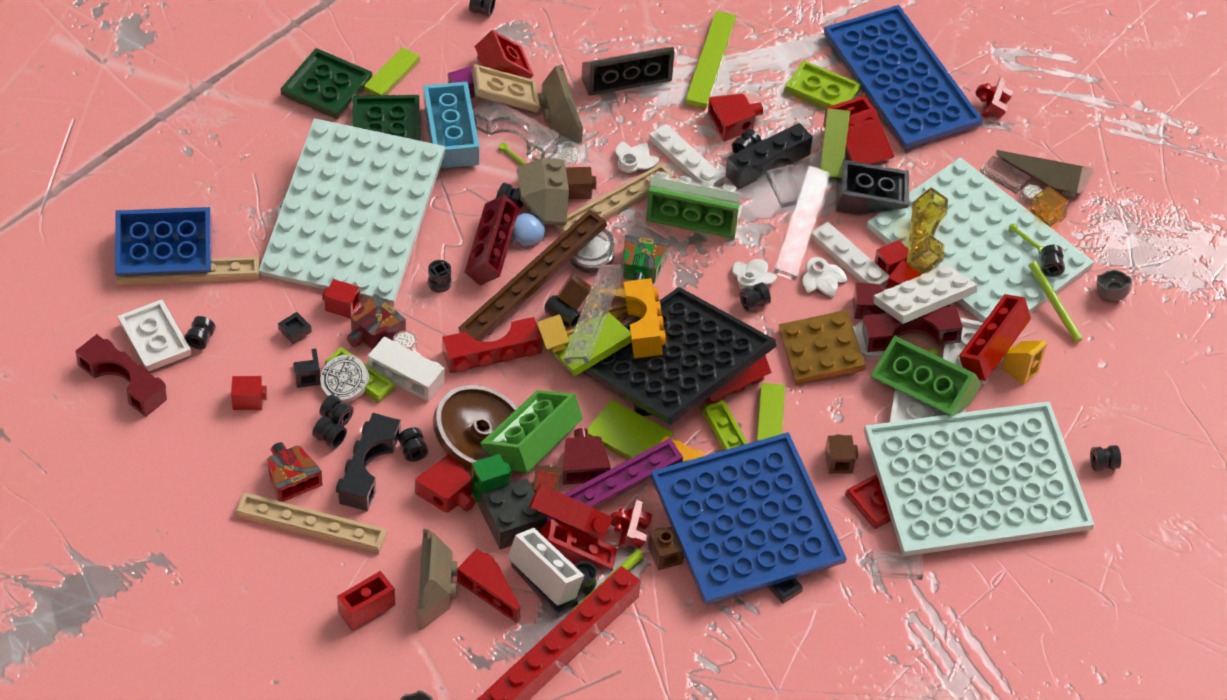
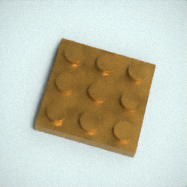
(821, 347)

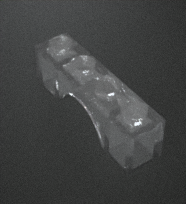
(496, 117)

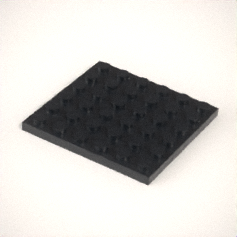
(700, 356)

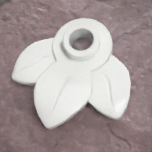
(635, 158)
(753, 273)
(824, 279)

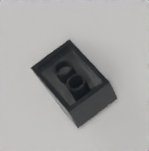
(870, 188)

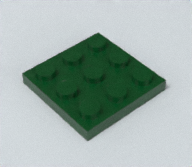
(326, 83)
(388, 114)

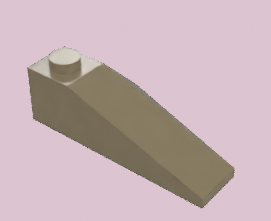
(1060, 175)

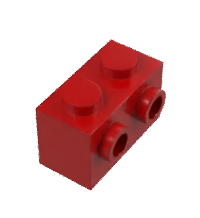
(366, 600)

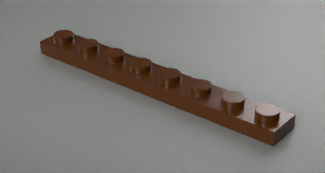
(533, 276)

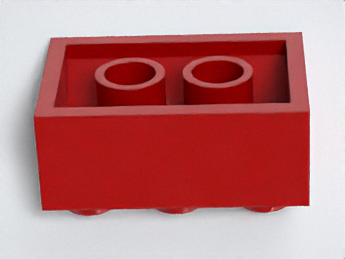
(752, 375)

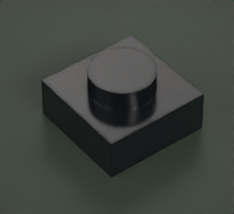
(294, 327)

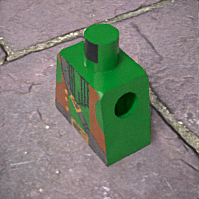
(643, 258)

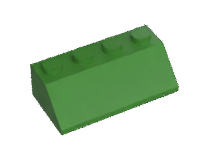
(693, 212)
(926, 377)
(534, 429)

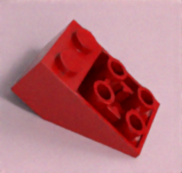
(865, 134)

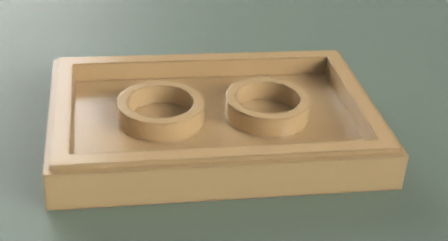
(505, 88)

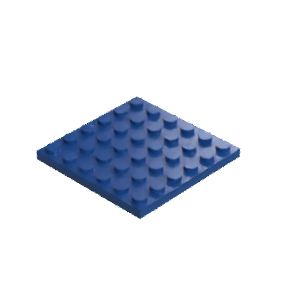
(747, 518)

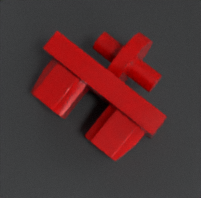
(992, 98)
(628, 524)

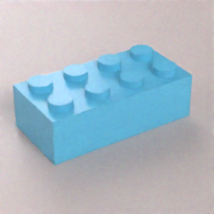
(452, 123)

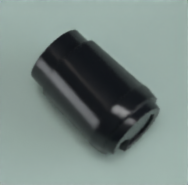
(568, 314)

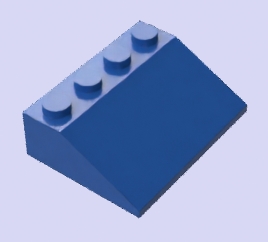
(163, 241)

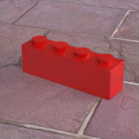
(995, 336)

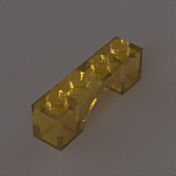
(927, 213)

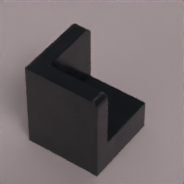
(307, 372)

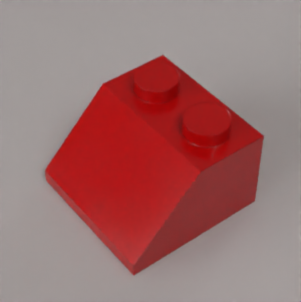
(503, 55)

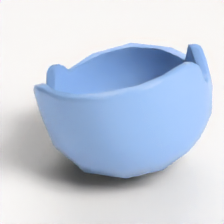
(528, 230)

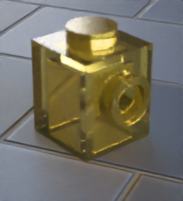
(1049, 206)

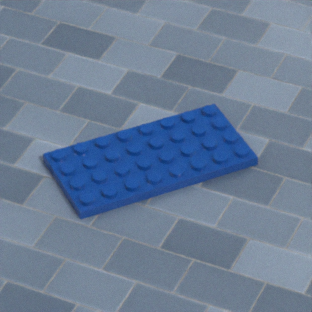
(902, 77)

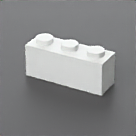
(407, 368)
(545, 566)

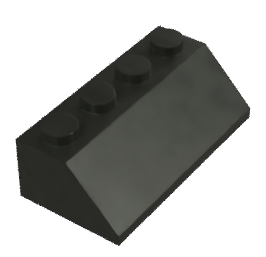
(628, 71)

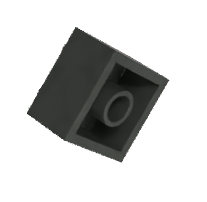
(509, 512)

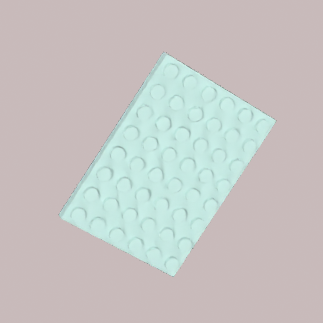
(352, 210)
(980, 239)
(977, 478)

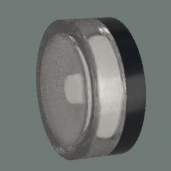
(595, 253)

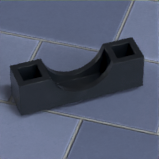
(748, 164)
(378, 438)

